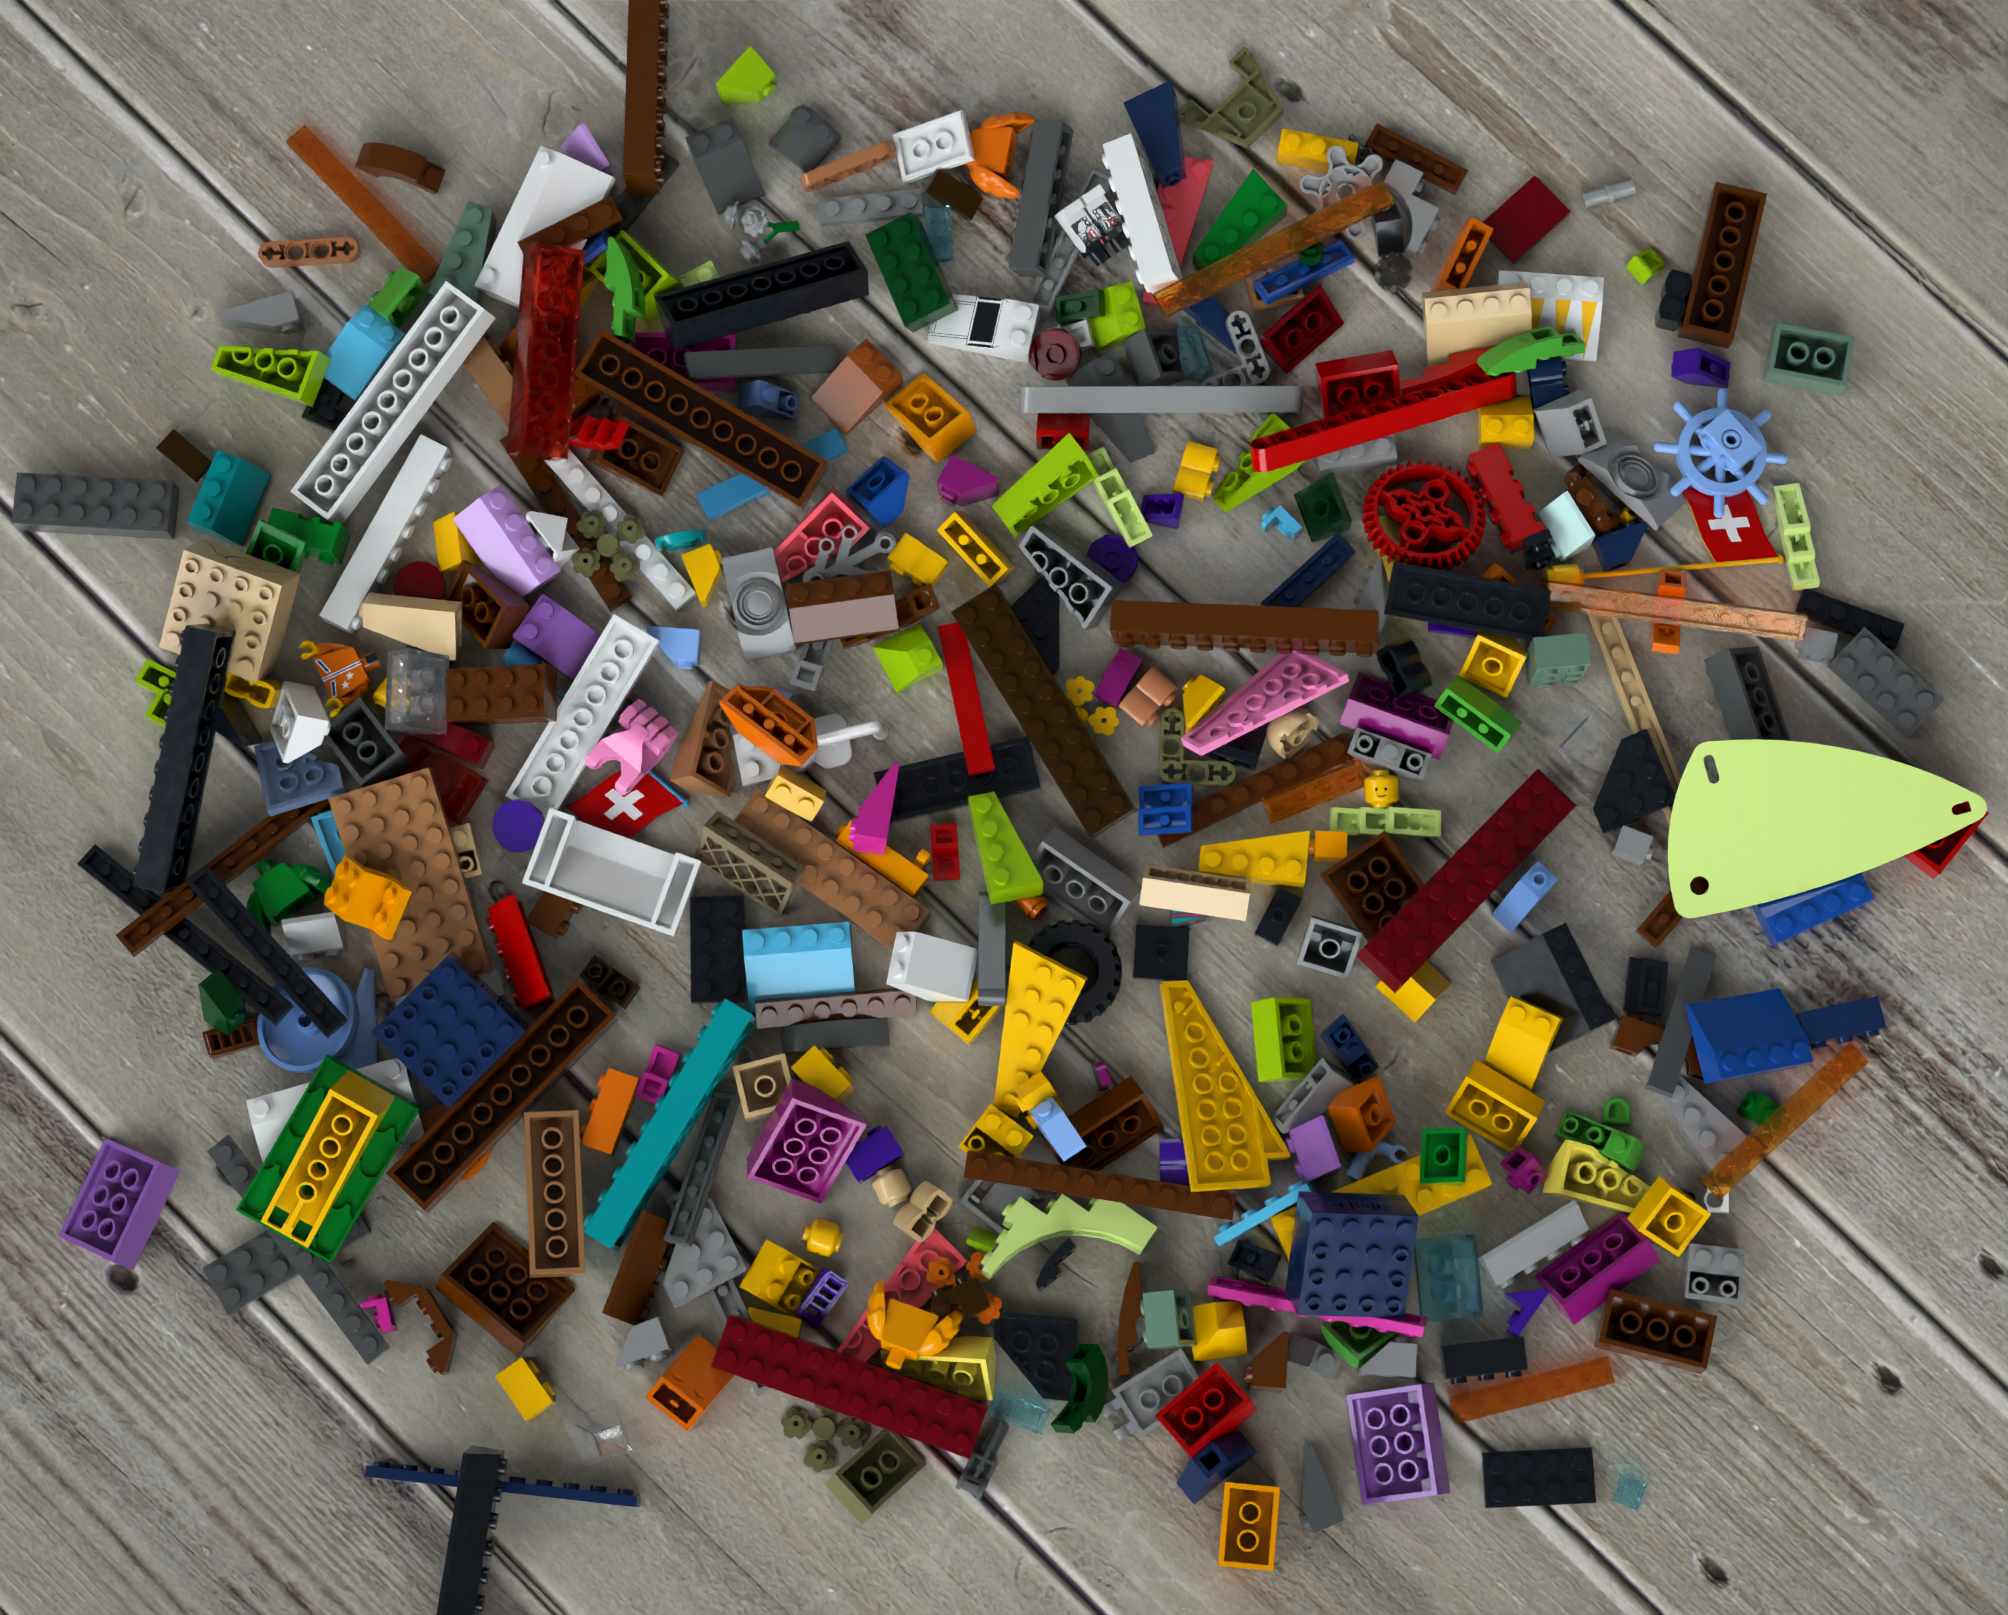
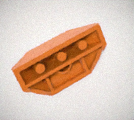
(771, 723)

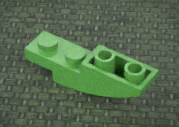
(625, 281)
(1524, 349)

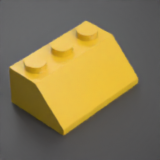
(1495, 1107)

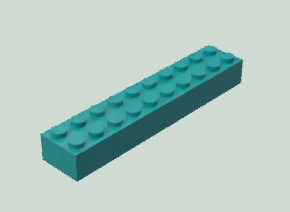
(670, 1125)

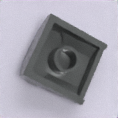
(805, 138)

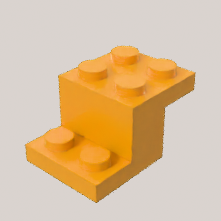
(367, 897)

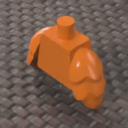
(994, 152)

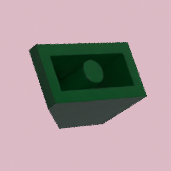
(221, 1003)

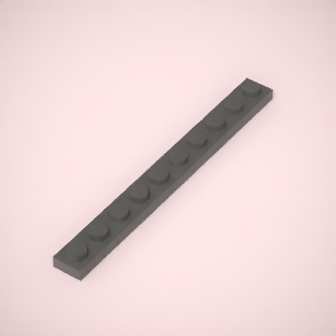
(310, 1267)

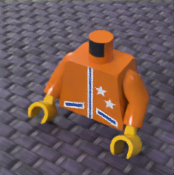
(341, 671)

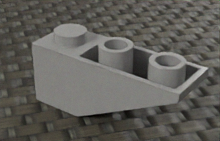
(1373, 595)

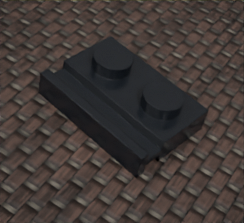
(1645, 986)

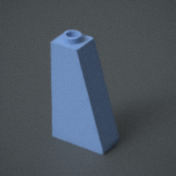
(1524, 896)

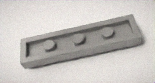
(869, 207)

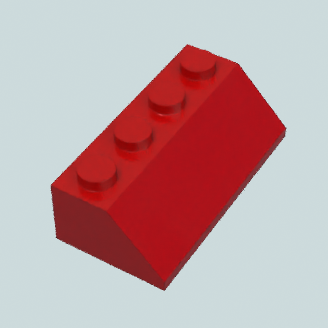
(521, 954)

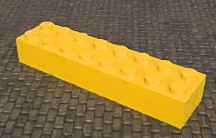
(1400, 1180)

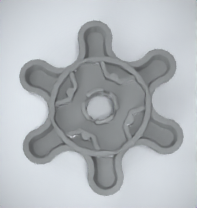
(1338, 175)

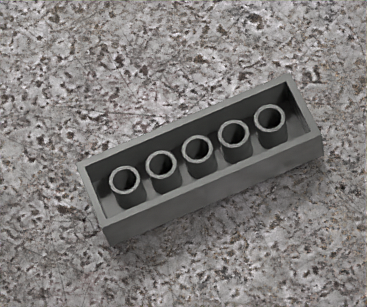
(95, 505)

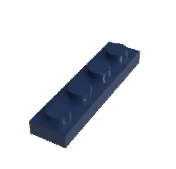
(1311, 574)

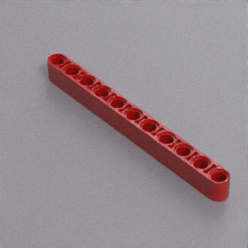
(1380, 419)

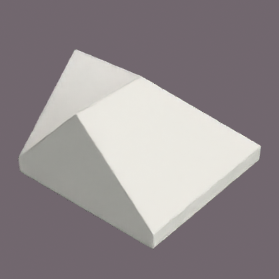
(553, 535)

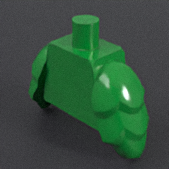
(284, 891)

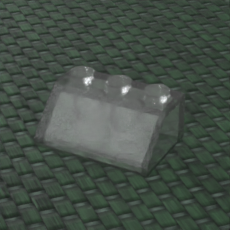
(416, 692)

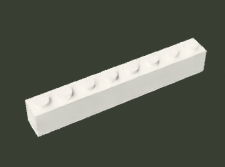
(387, 533)

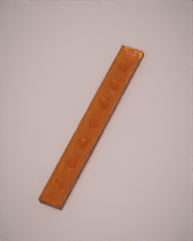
(363, 204)

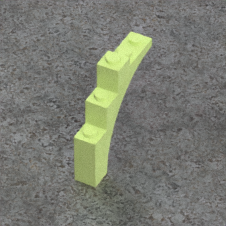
(1066, 1218)

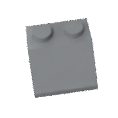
(315, 936)
(1394, 1360)

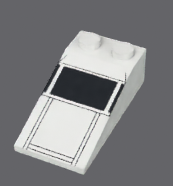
(988, 327)

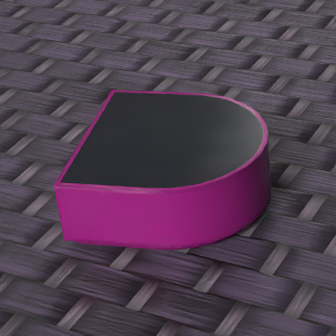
(1101, 1075)

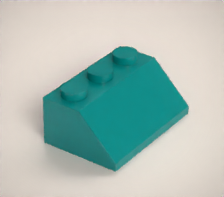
(228, 498)

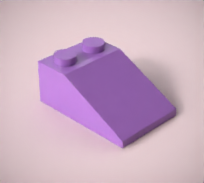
(556, 637)
(1313, 1150)

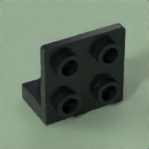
(1243, 750)

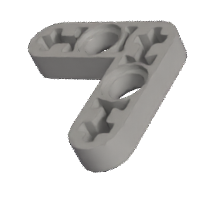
(1243, 370)

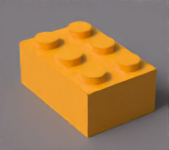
(1248, 1526)

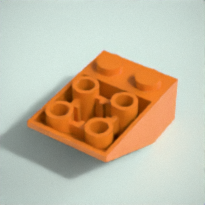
(690, 1384)

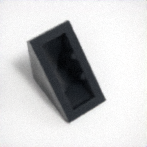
(1388, 232)

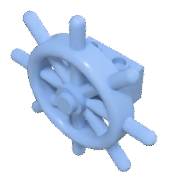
(1728, 444)

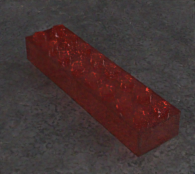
(545, 352)

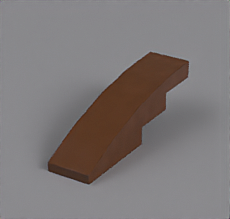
(1129, 1312)

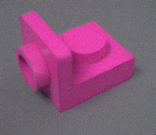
(384, 1316)

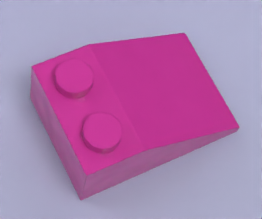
(871, 826)

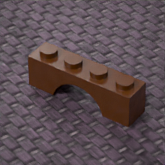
(1634, 1035)

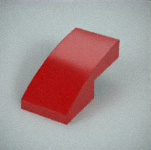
(945, 851)

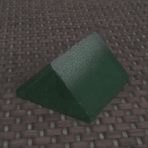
(1323, 508)

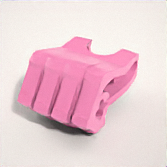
(636, 744)

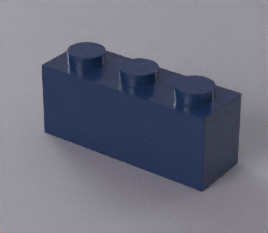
(1842, 1022)

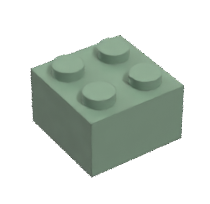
(1168, 1319)

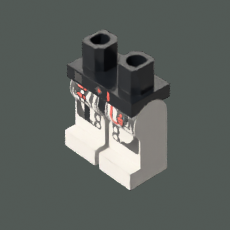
(1091, 224)

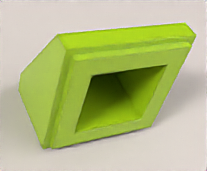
(1645, 265)
(981, 1240)

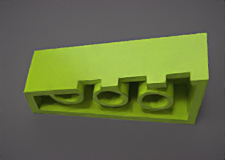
(279, 372)
(1045, 486)

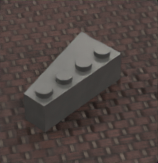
(1071, 573)

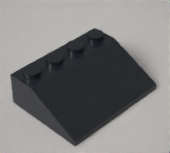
(1556, 978)

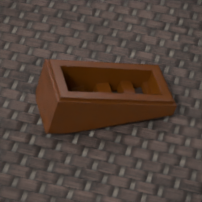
(226, 1050)

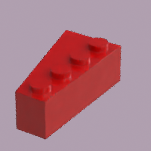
(1503, 496)

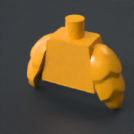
(907, 1329)

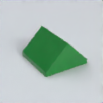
(1444, 1156)

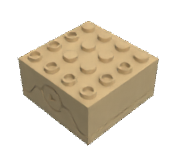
(237, 594)

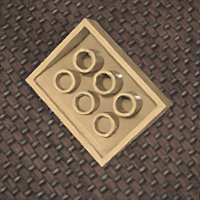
(1473, 318)

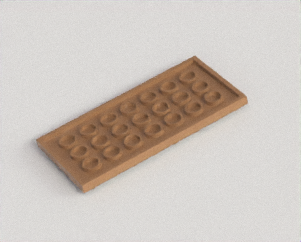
(405, 833)

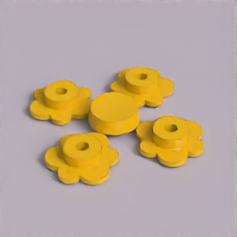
(1096, 718)

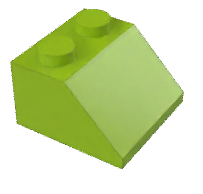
(1121, 318)

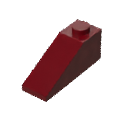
(461, 744)

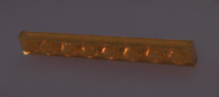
(1784, 1121)

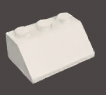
(298, 721)

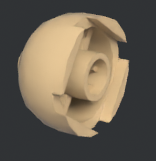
(1291, 731)

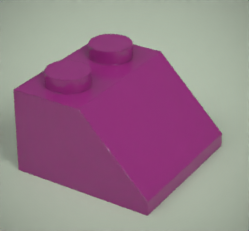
(965, 483)

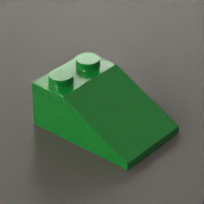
(277, 546)

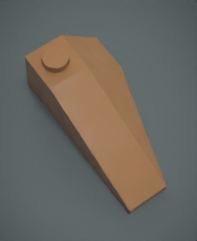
(705, 752)

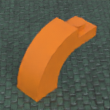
(1666, 637)

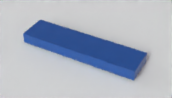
(1298, 275)

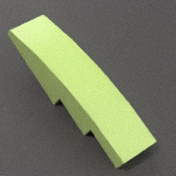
(1118, 499)
(1796, 536)
(1394, 820)

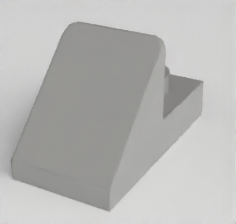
(1313, 1356)

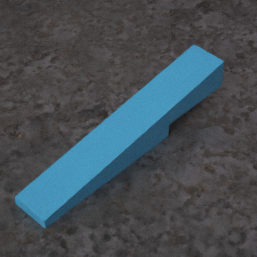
(741, 489)

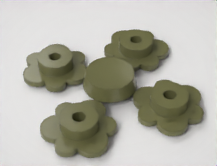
(608, 545)
(823, 1429)

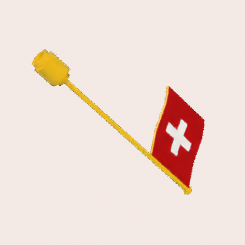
(1730, 540)

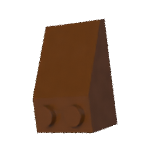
(641, 458)
(488, 606)

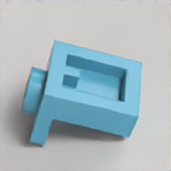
(1285, 522)

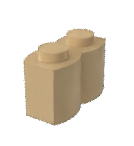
(921, 1213)

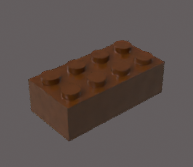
(501, 695)

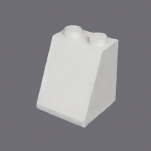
(932, 967)

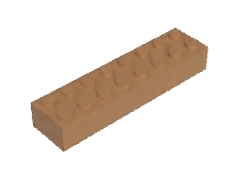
(835, 874)

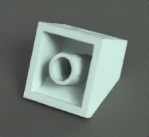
(1567, 526)

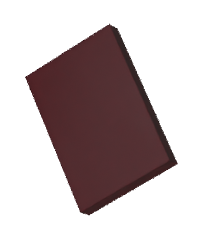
(1525, 219)

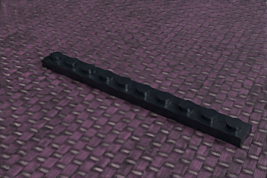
(188, 937)

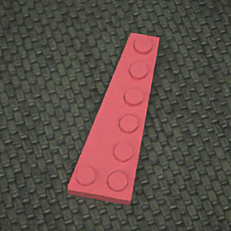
(1182, 206)
(905, 1285)

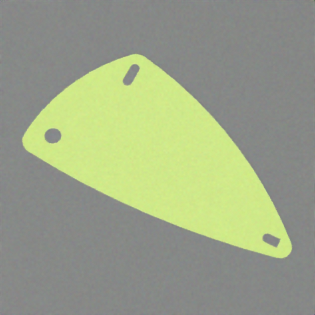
(1798, 820)

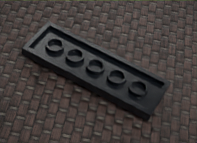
(1467, 601)
(946, 785)

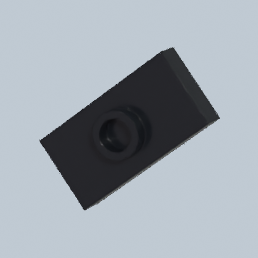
(1278, 916)

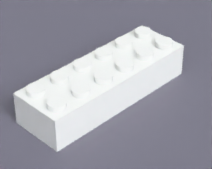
(1142, 213)

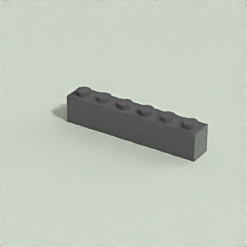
(1040, 198)

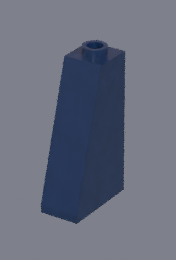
(1159, 130)

